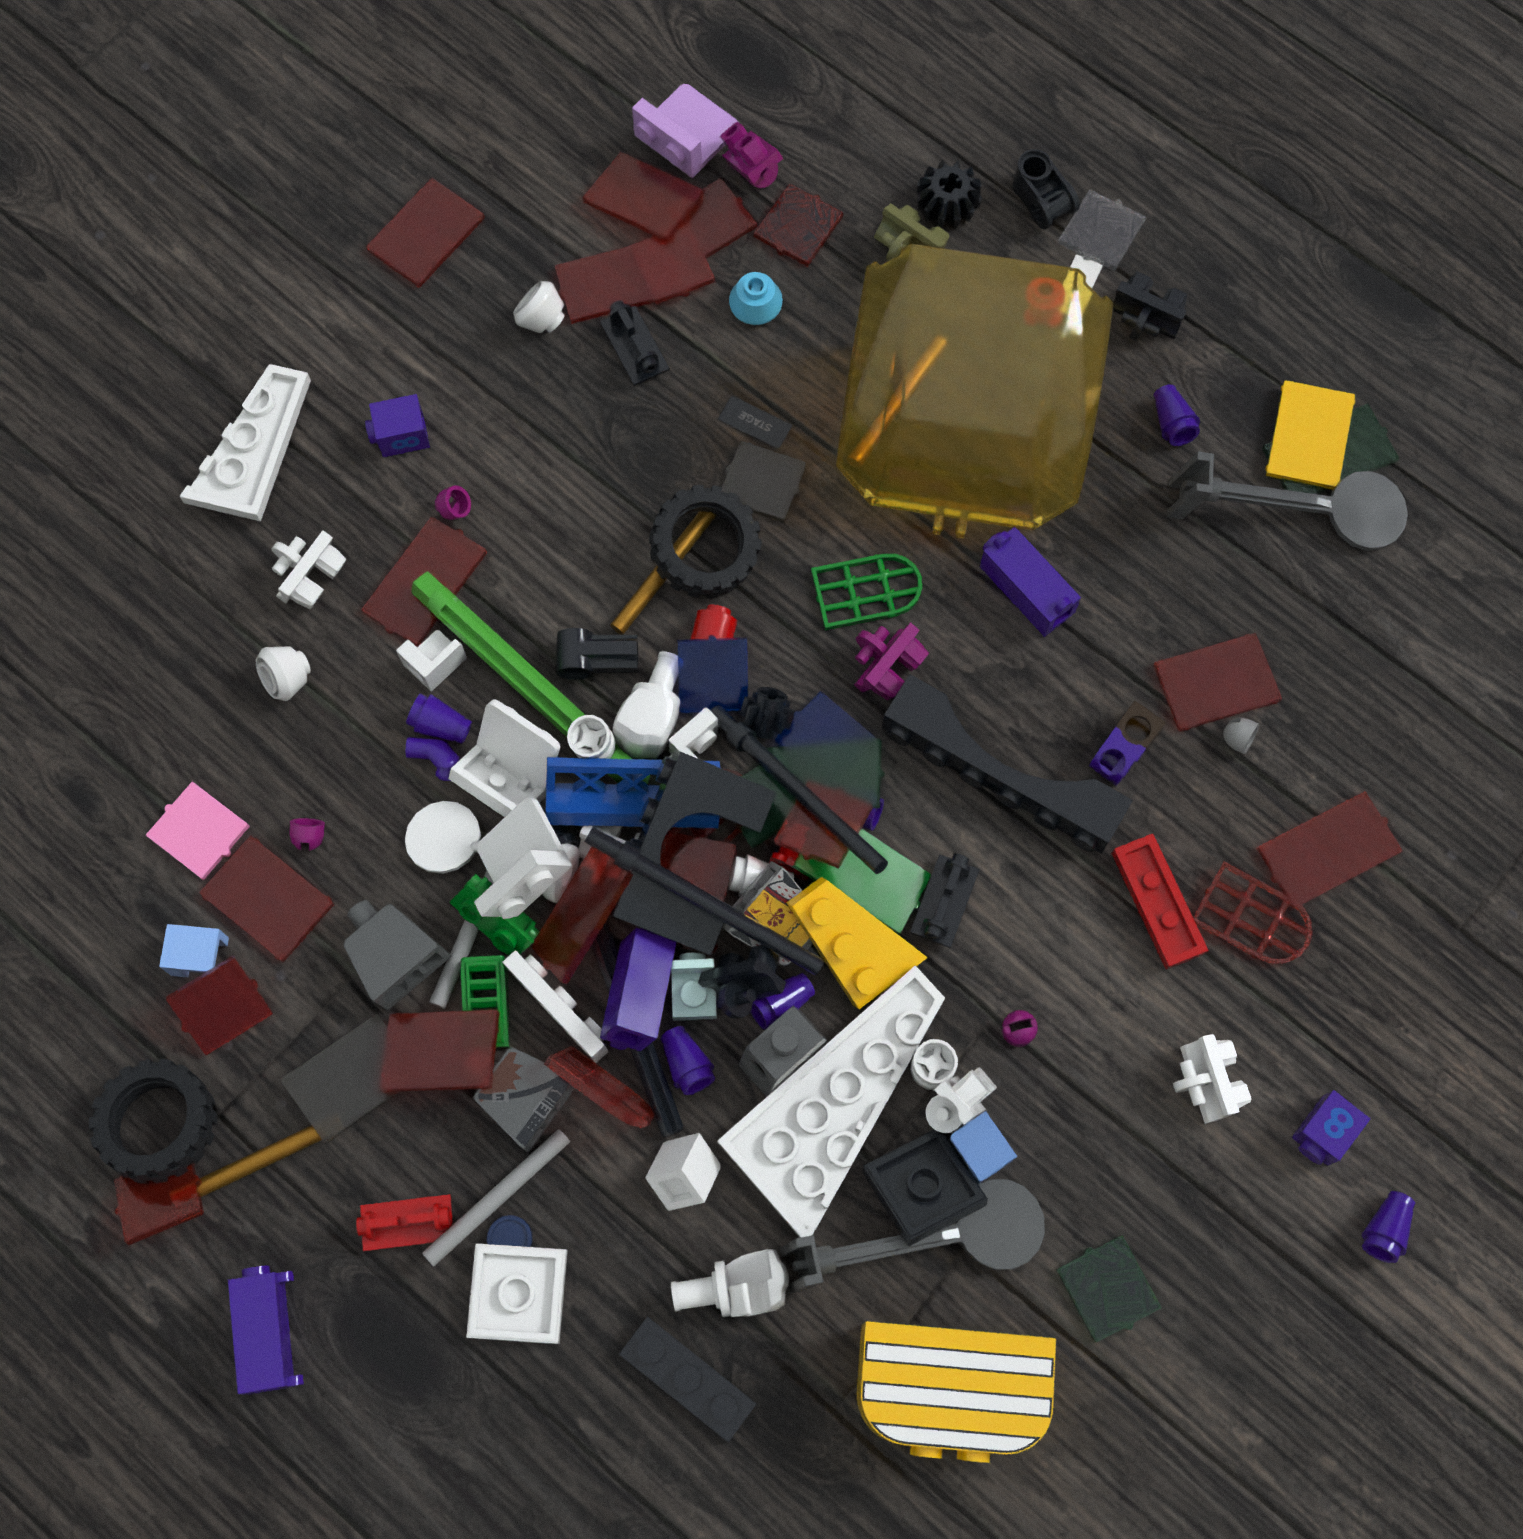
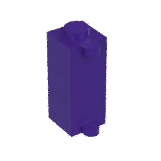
(1028, 580)
(638, 990)
(261, 1331)

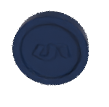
(510, 1232)

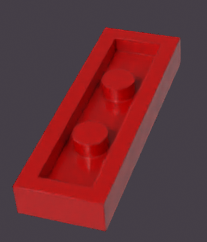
(1159, 901)

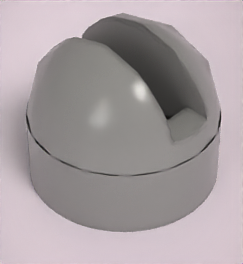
(1240, 734)

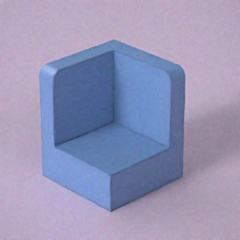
(982, 1147)

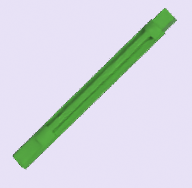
(501, 657)

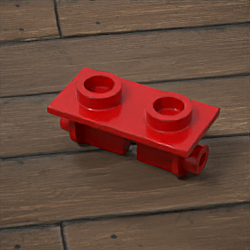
(404, 1222)

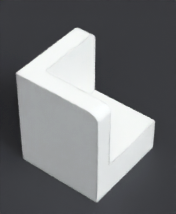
(432, 659)
(683, 1172)

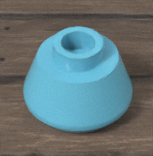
(755, 299)

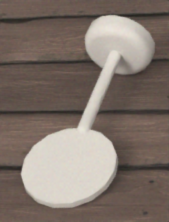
(447, 837)

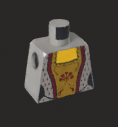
(767, 904)

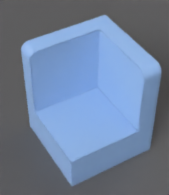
(190, 949)

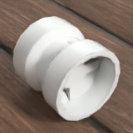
(586, 732)
(936, 1056)

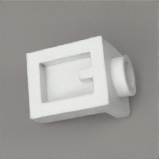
(696, 734)

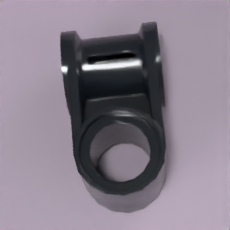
(1046, 195)

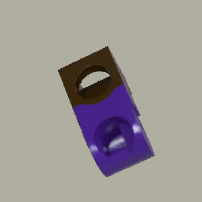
(1127, 743)

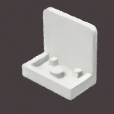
(506, 761)
(521, 860)

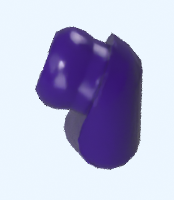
(436, 751)

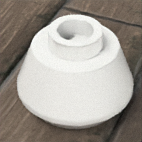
(540, 308)
(282, 671)

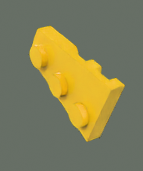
(852, 942)

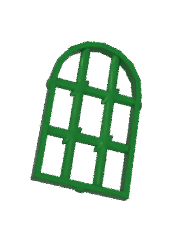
(854, 601)

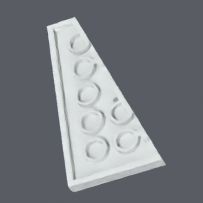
(817, 1120)

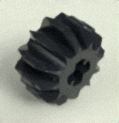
(949, 194)

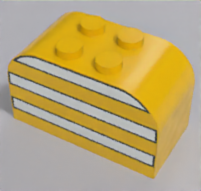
(955, 1389)

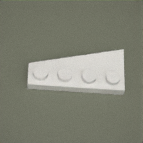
(252, 449)

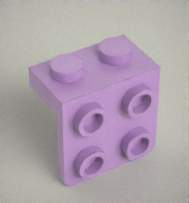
(682, 128)

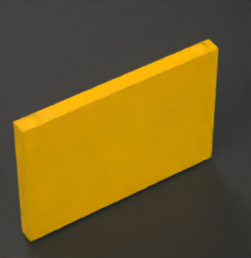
(1310, 434)

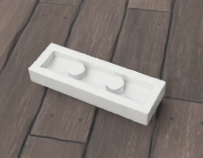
(557, 1004)

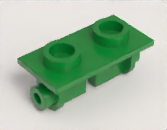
(506, 934)

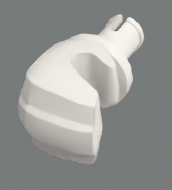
(649, 712)
(741, 1288)

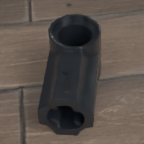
(583, 654)

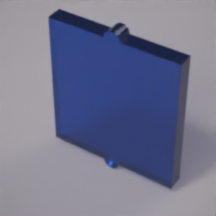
(712, 673)
(822, 723)

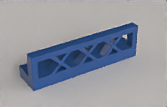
(601, 804)

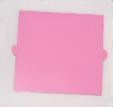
(197, 830)

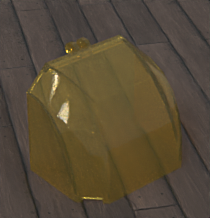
(973, 387)

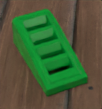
(478, 964)

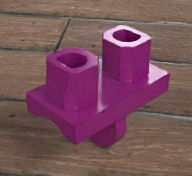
(751, 155)
(901, 647)

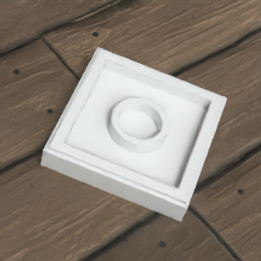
(517, 1293)

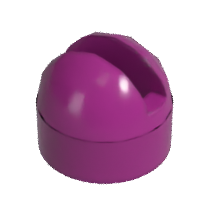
(458, 507)
(306, 831)
(1023, 1036)

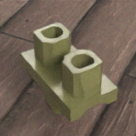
(902, 228)

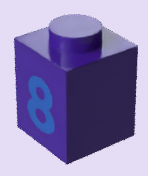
(397, 426)
(1330, 1129)

